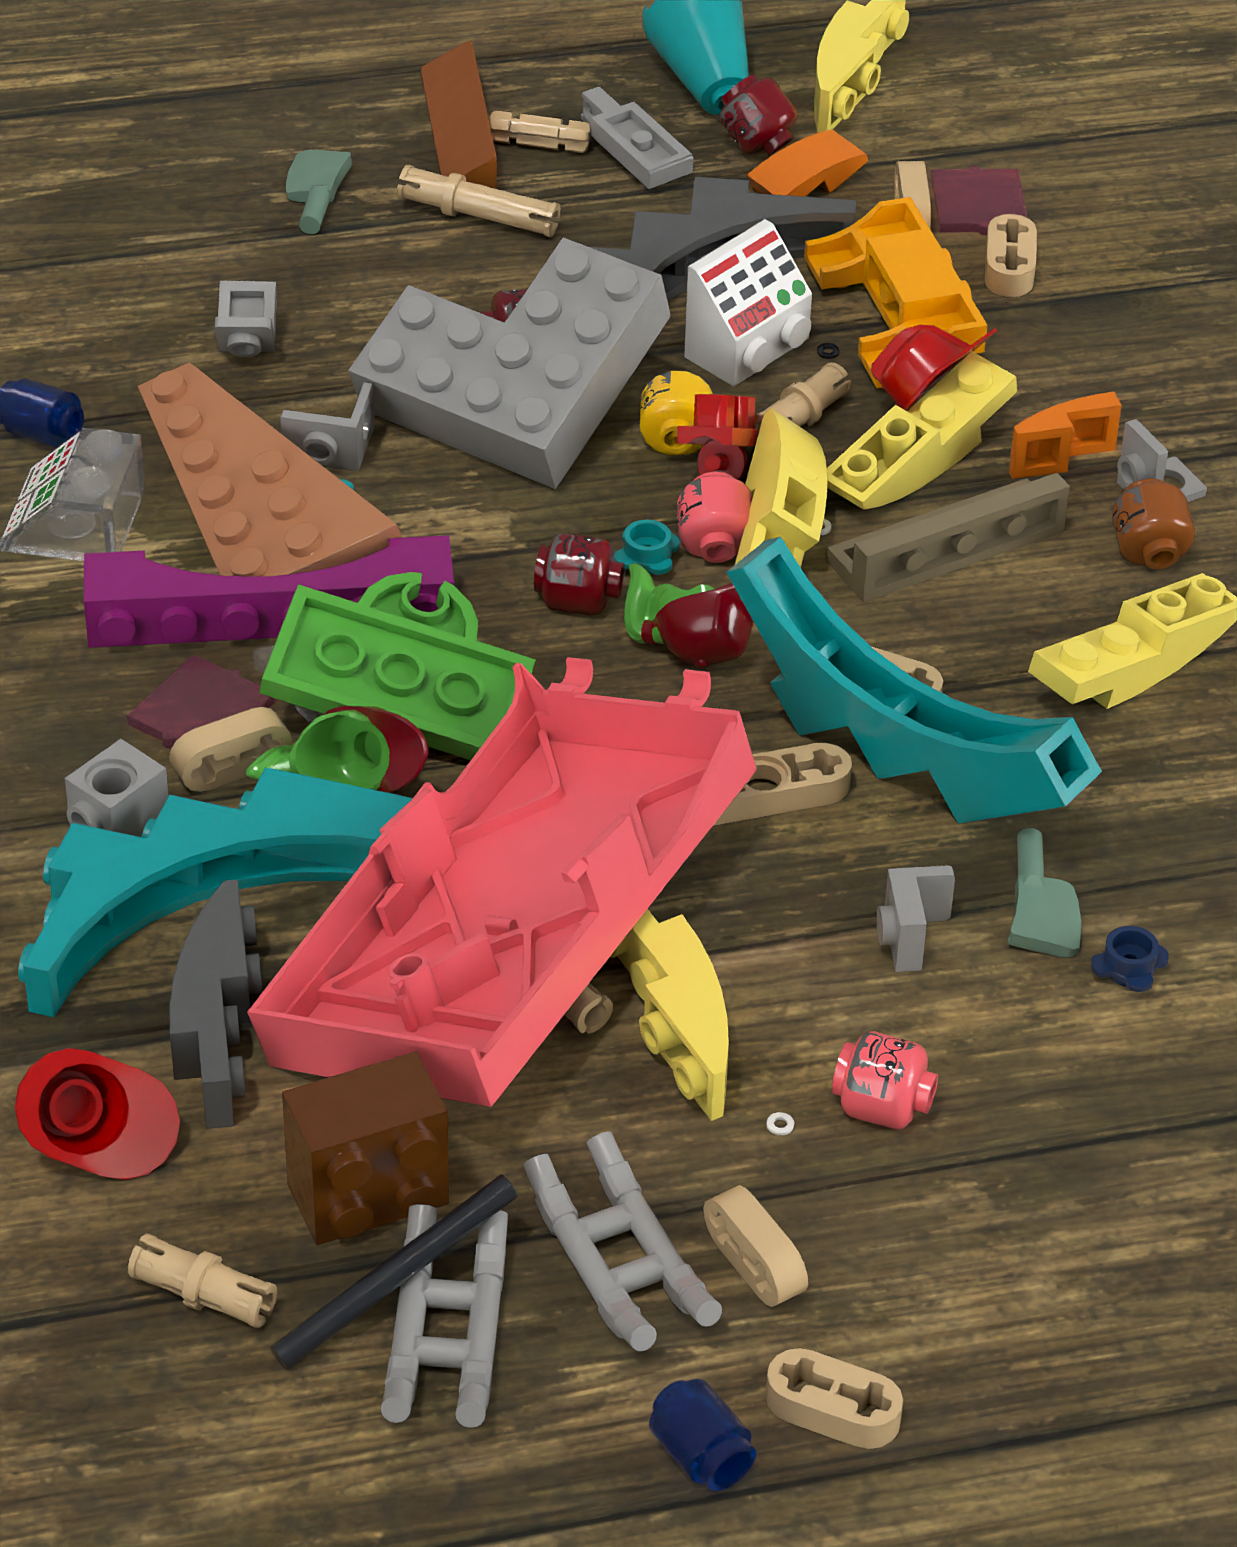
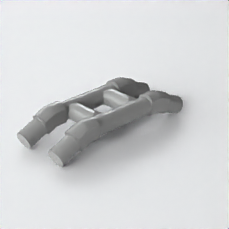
(627, 1213)
(471, 1354)

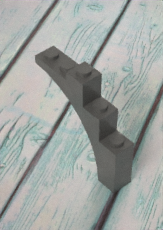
(717, 215)

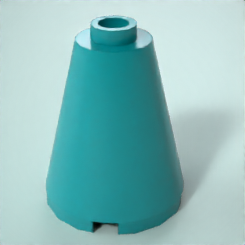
(701, 45)

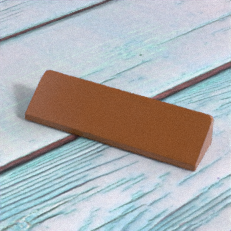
(460, 116)

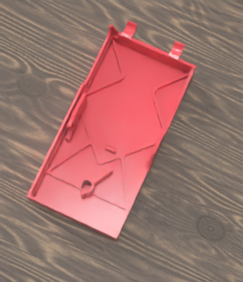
(507, 887)

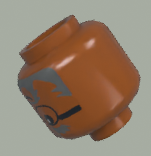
(1153, 522)

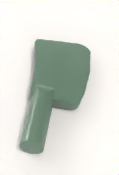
(315, 180)
(1045, 908)

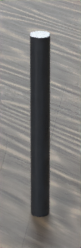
(393, 1272)

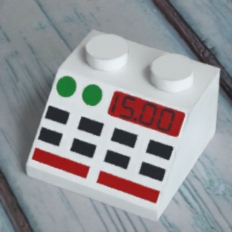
(745, 305)

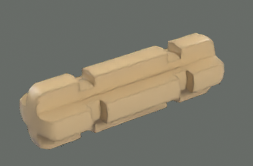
(540, 131)

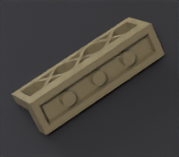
(951, 537)

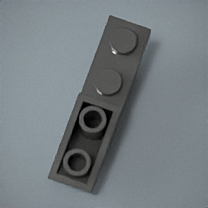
(212, 999)

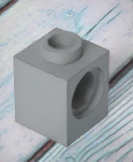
(117, 790)

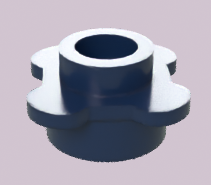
(1130, 958)

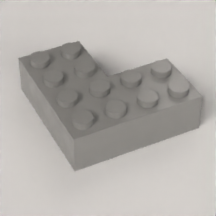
(520, 387)

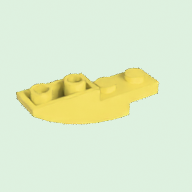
(849, 56)
(920, 444)
(786, 488)
(1145, 645)
(682, 1006)

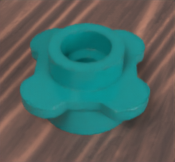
(648, 545)

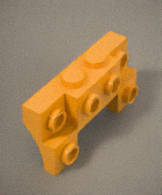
(903, 273)

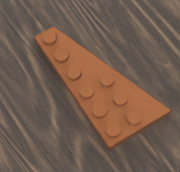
(254, 490)

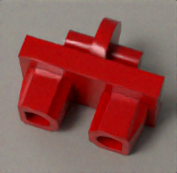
(723, 428)

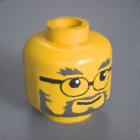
(669, 404)

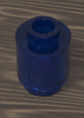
(40, 411)
(702, 1434)

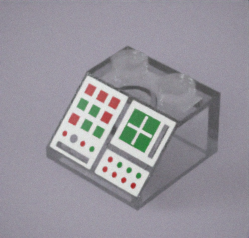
(79, 497)

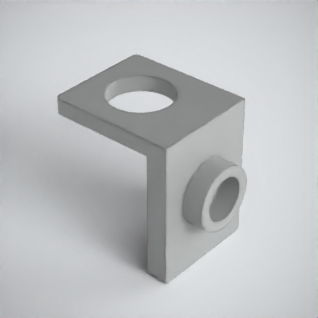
(332, 439)
(1147, 458)

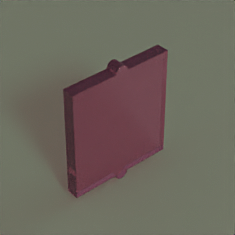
(974, 196)
(195, 697)

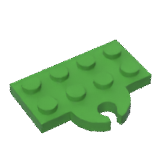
(395, 660)

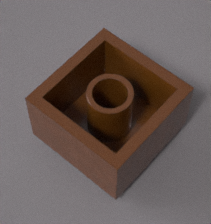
(366, 1147)

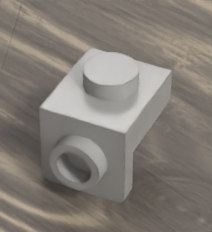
(246, 317)
(911, 900)

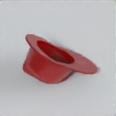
(917, 360)
(96, 1114)

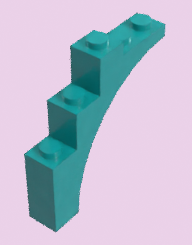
(835, 679)
(118, 883)

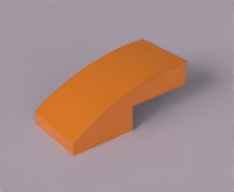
(811, 162)
(1068, 429)

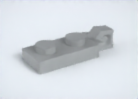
(635, 139)

